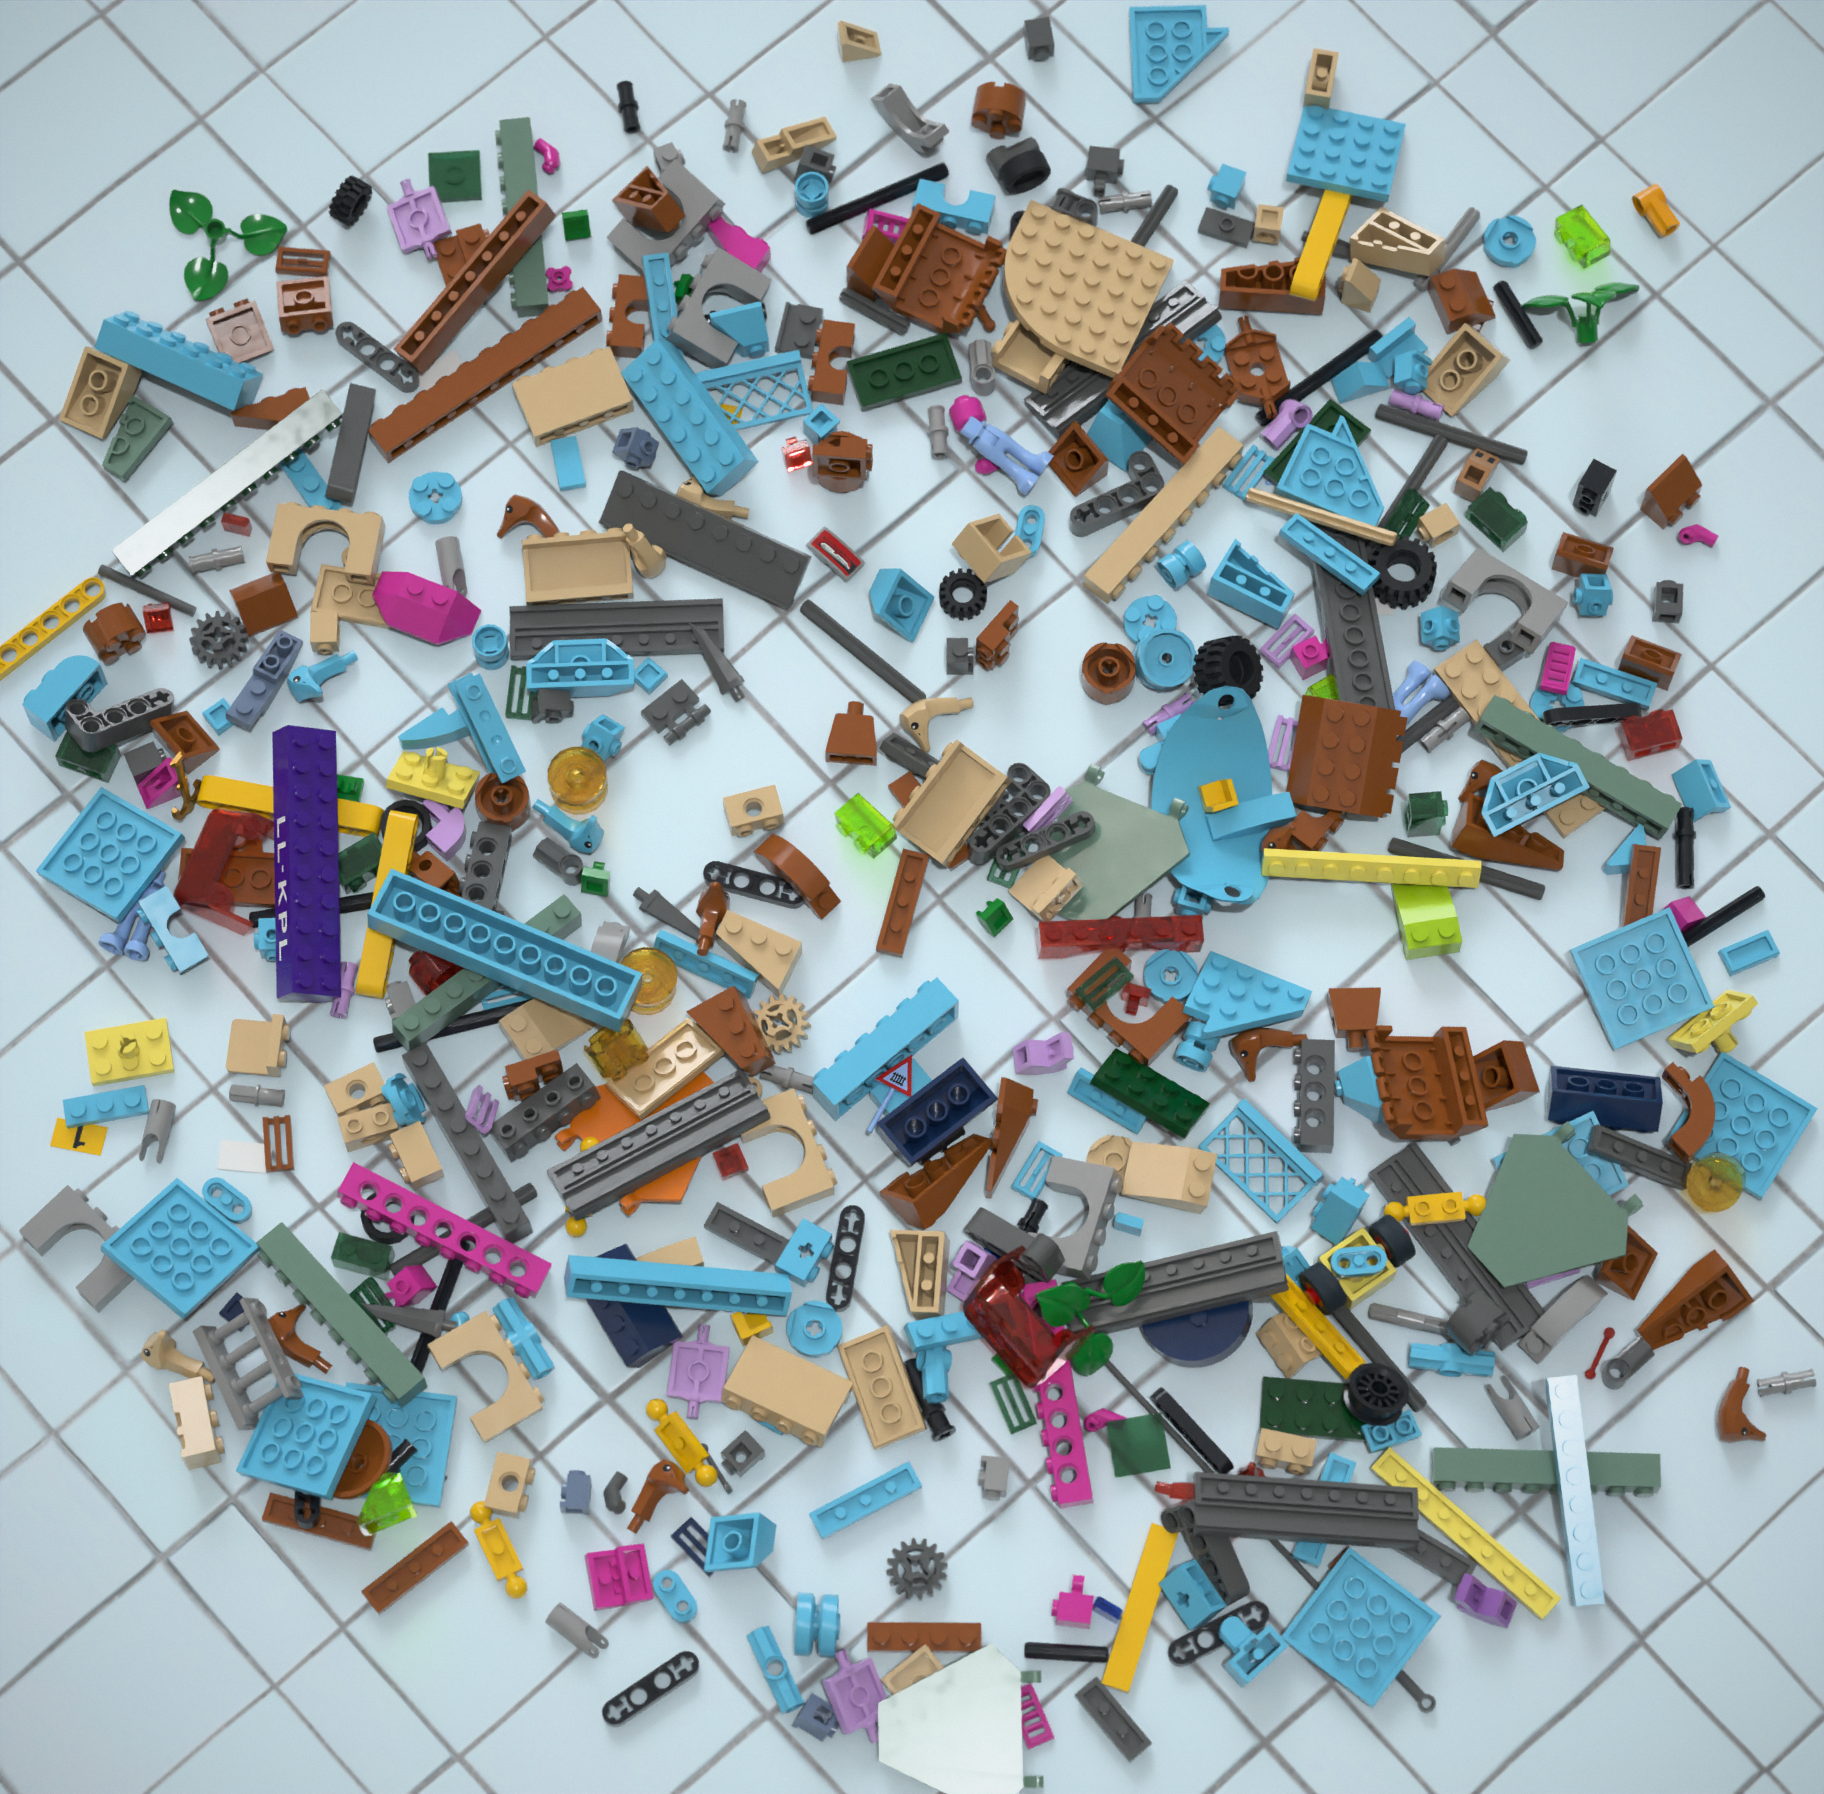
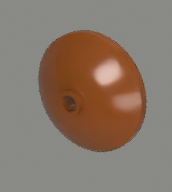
(375, 1454)

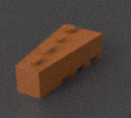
(1265, 289)

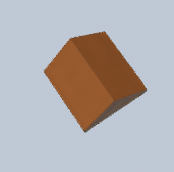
(1078, 460)
(1581, 555)
(264, 603)
(1650, 661)
(184, 734)
(1628, 1273)

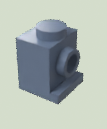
(576, 1492)
(817, 1718)

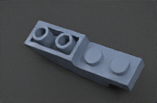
(266, 680)

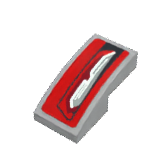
(835, 553)

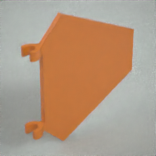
(610, 1117)

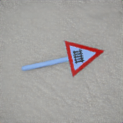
(897, 1079)

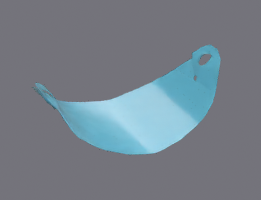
(1205, 751)

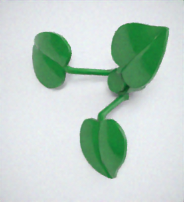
(204, 276)
(1587, 323)
(1064, 1301)

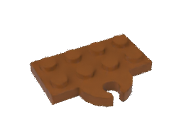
(247, 874)

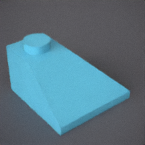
(745, 326)
(1117, 435)
(900, 601)
(1359, 1089)
(739, 1541)

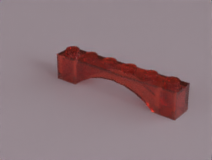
(1074, 937)

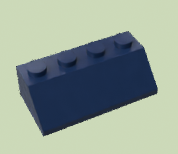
(1615, 1098)
(935, 1112)
(635, 1328)

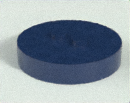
(1202, 1336)

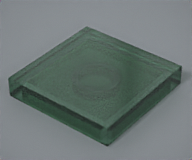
(456, 175)
(1138, 1445)

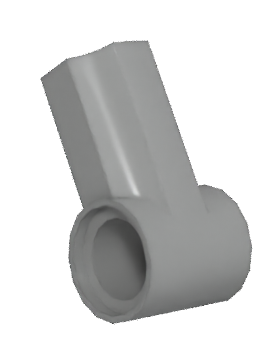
(982, 367)

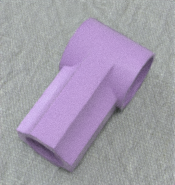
(1286, 423)

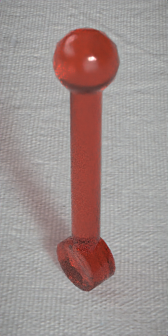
(1608, 1334)

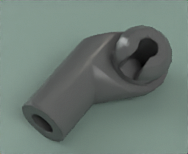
(612, 1493)

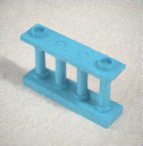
(486, 727)

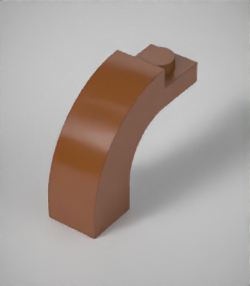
(800, 872)
(1701, 1112)

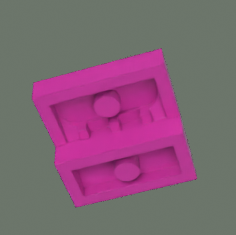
(619, 1577)

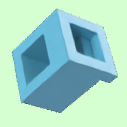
(1411, 371)
(820, 424)

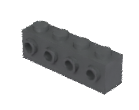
(544, 1112)

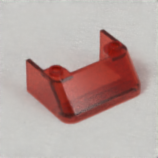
(198, 884)
(1015, 1328)

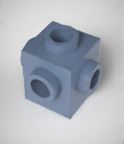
(635, 447)

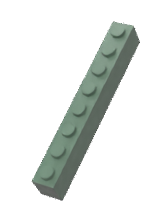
(519, 176)
(1609, 784)
(469, 988)
(341, 1315)
(1536, 1471)

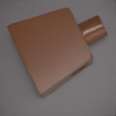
(852, 737)
(434, 872)
(1353, 1013)

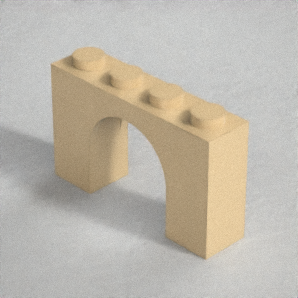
(296, 523)
(812, 1179)
(482, 1336)

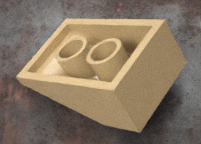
(1463, 369)
(99, 392)
(542, 1028)
(1169, 1175)

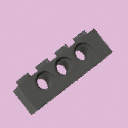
(492, 839)
(1321, 1054)

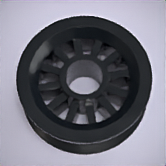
(1376, 1394)

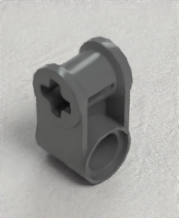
(1074, 205)

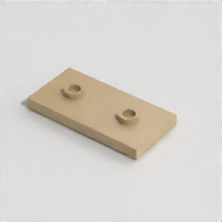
(670, 1066)
(882, 1387)

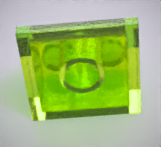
(385, 1505)

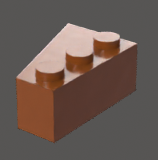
(649, 204)
(734, 1028)

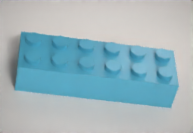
(179, 360)
(689, 417)
(893, 1040)

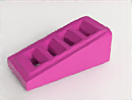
(882, 219)
(1558, 667)
(1034, 1701)

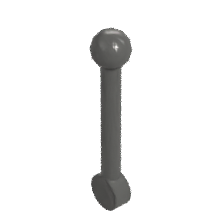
(726, 1486)

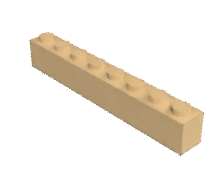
(1163, 515)

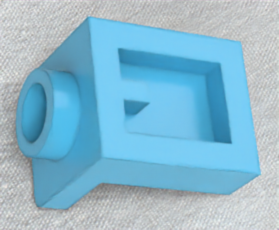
(1294, 1263)

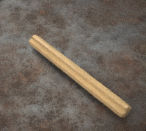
(1321, 516)

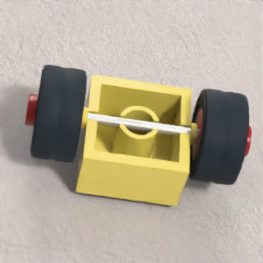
(1332, 1292)

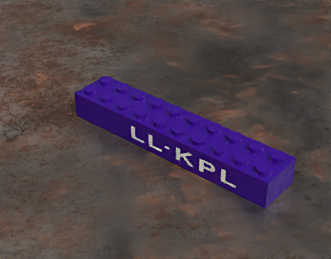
(306, 864)

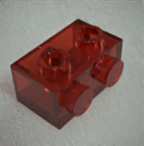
(1650, 734)

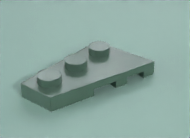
(136, 436)

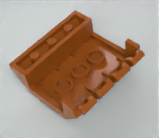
(938, 273)
(1172, 391)
(1345, 756)
(1427, 1083)

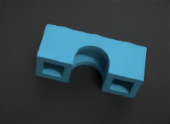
(973, 215)
(181, 952)

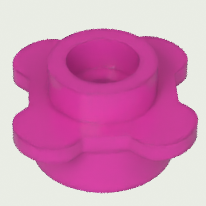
(562, 285)

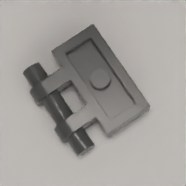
(672, 705)

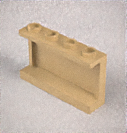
(1026, 358)
(573, 396)
(577, 568)
(950, 802)
(786, 1391)

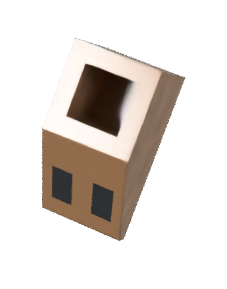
(1476, 474)

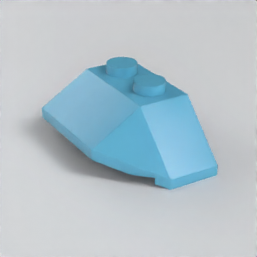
(581, 667)
(1529, 790)

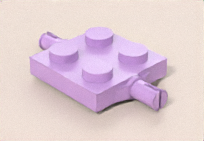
(419, 219)
(698, 1371)
(855, 1695)

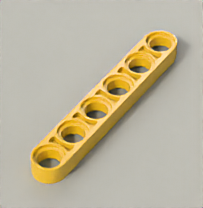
(46, 635)

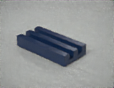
(683, 1530)

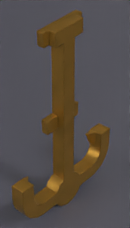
(189, 802)

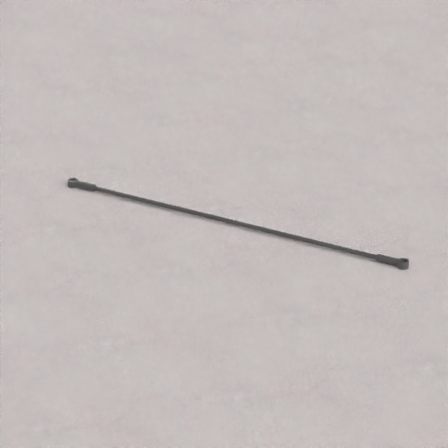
(1402, 1677)

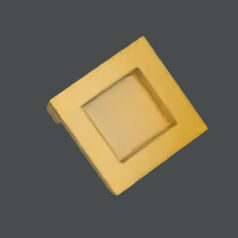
(1218, 795)
(749, 1325)

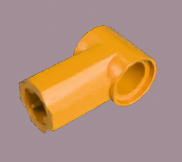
(1652, 204)

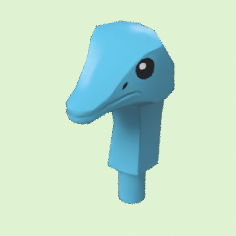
(305, 680)
(582, 835)

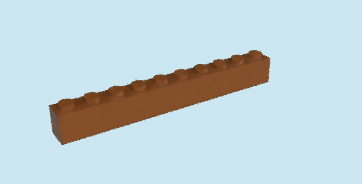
(485, 374)

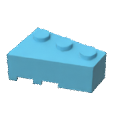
(1250, 587)

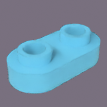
(1031, 532)
(228, 1200)
(1357, 1259)
(675, 1595)

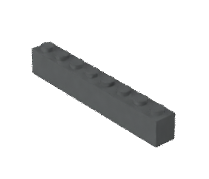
(467, 1144)

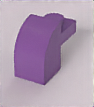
(1484, 1602)

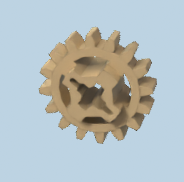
(785, 1014)

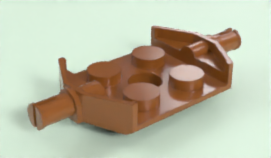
(1257, 350)

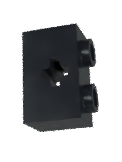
(1594, 488)

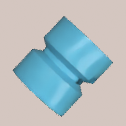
(811, 194)
(1178, 566)
(490, 647)
(1194, 1051)

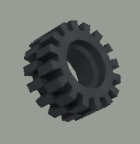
(350, 200)
(957, 608)

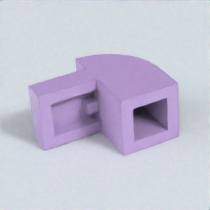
(450, 830)
(1042, 1056)
(972, 1265)

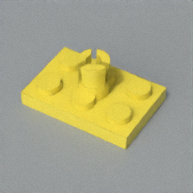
(433, 778)
(1714, 1024)
(129, 1052)

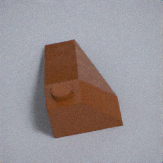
(1512, 846)
(1012, 1121)
(931, 1190)
(1701, 1297)

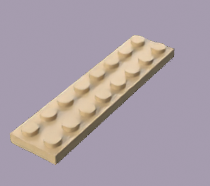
(1472, 683)

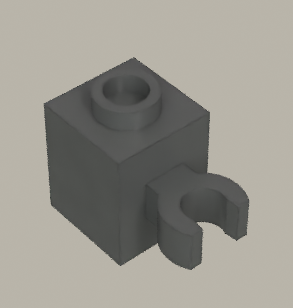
(1103, 167)

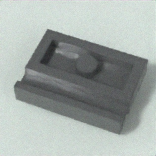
(799, 329)

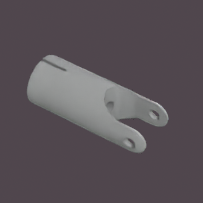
(451, 563)
(157, 1127)
(1514, 1410)
(576, 1630)

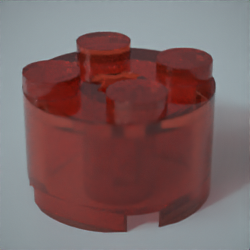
(430, 971)

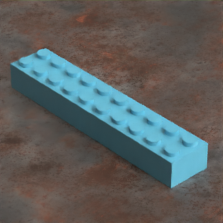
(505, 950)

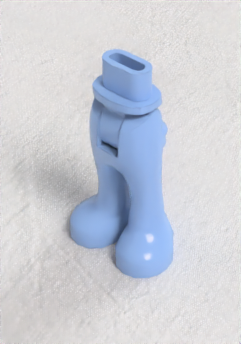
(994, 443)
(1432, 689)
(136, 947)

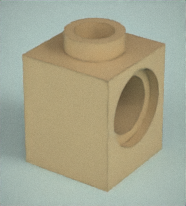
(1268, 224)
(1437, 526)
(325, 632)

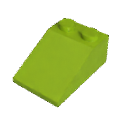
(1426, 920)

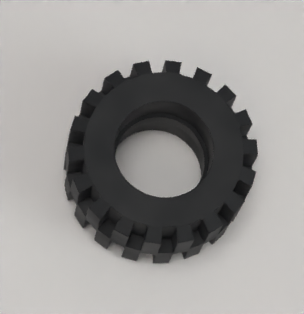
(1404, 592)
(1228, 663)

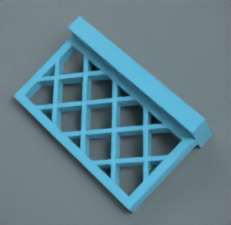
(755, 370)
(1279, 1144)

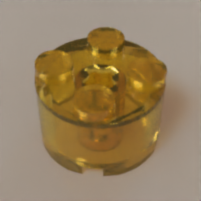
(616, 1051)
(1709, 1196)

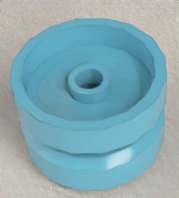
(1149, 663)
(817, 1625)

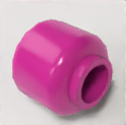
(963, 409)

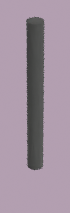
(147, 590)

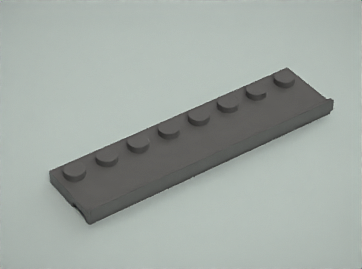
(1082, 390)
(707, 539)
(631, 626)
(658, 1144)
(1446, 1243)
(1191, 1284)
(1305, 1510)

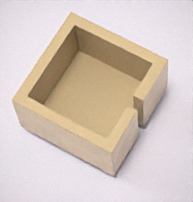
(980, 545)

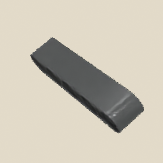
(350, 443)

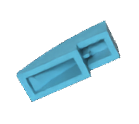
(434, 731)
(1251, 816)

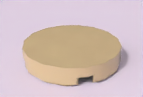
(1110, 1152)

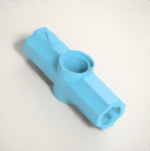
(523, 1338)
(1451, 1360)
(935, 1367)
(768, 1653)

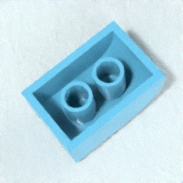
(71, 679)

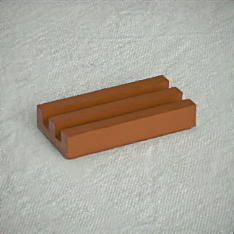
(320, 267)
(276, 1121)

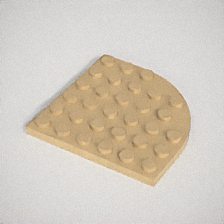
(1081, 287)

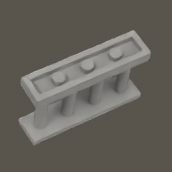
(223, 1364)

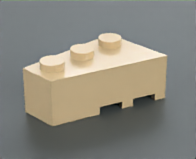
(1397, 244)
(760, 950)
(924, 1269)
(196, 1423)

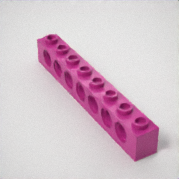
(411, 1204)
(1080, 1490)

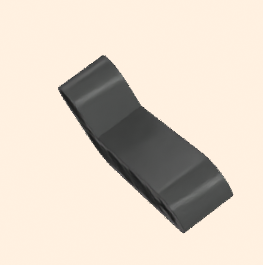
(1114, 498)
(117, 723)
(1005, 817)
(1041, 1255)
(1212, 1552)

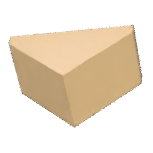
(857, 42)

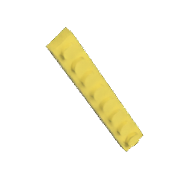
(1371, 868)
(1469, 1536)

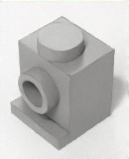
(665, 155)
(399, 998)
(994, 1477)

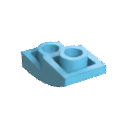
(1392, 1435)

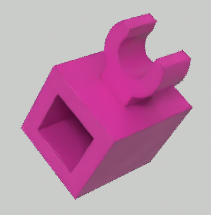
(1310, 657)
(410, 1286)
(1073, 1608)

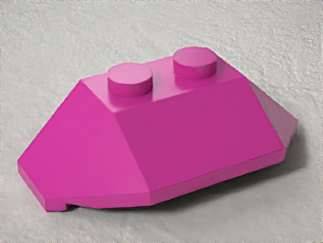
(424, 608)

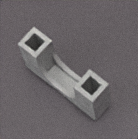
(699, 206)
(691, 330)
(1487, 574)
(1099, 1186)
(70, 1213)

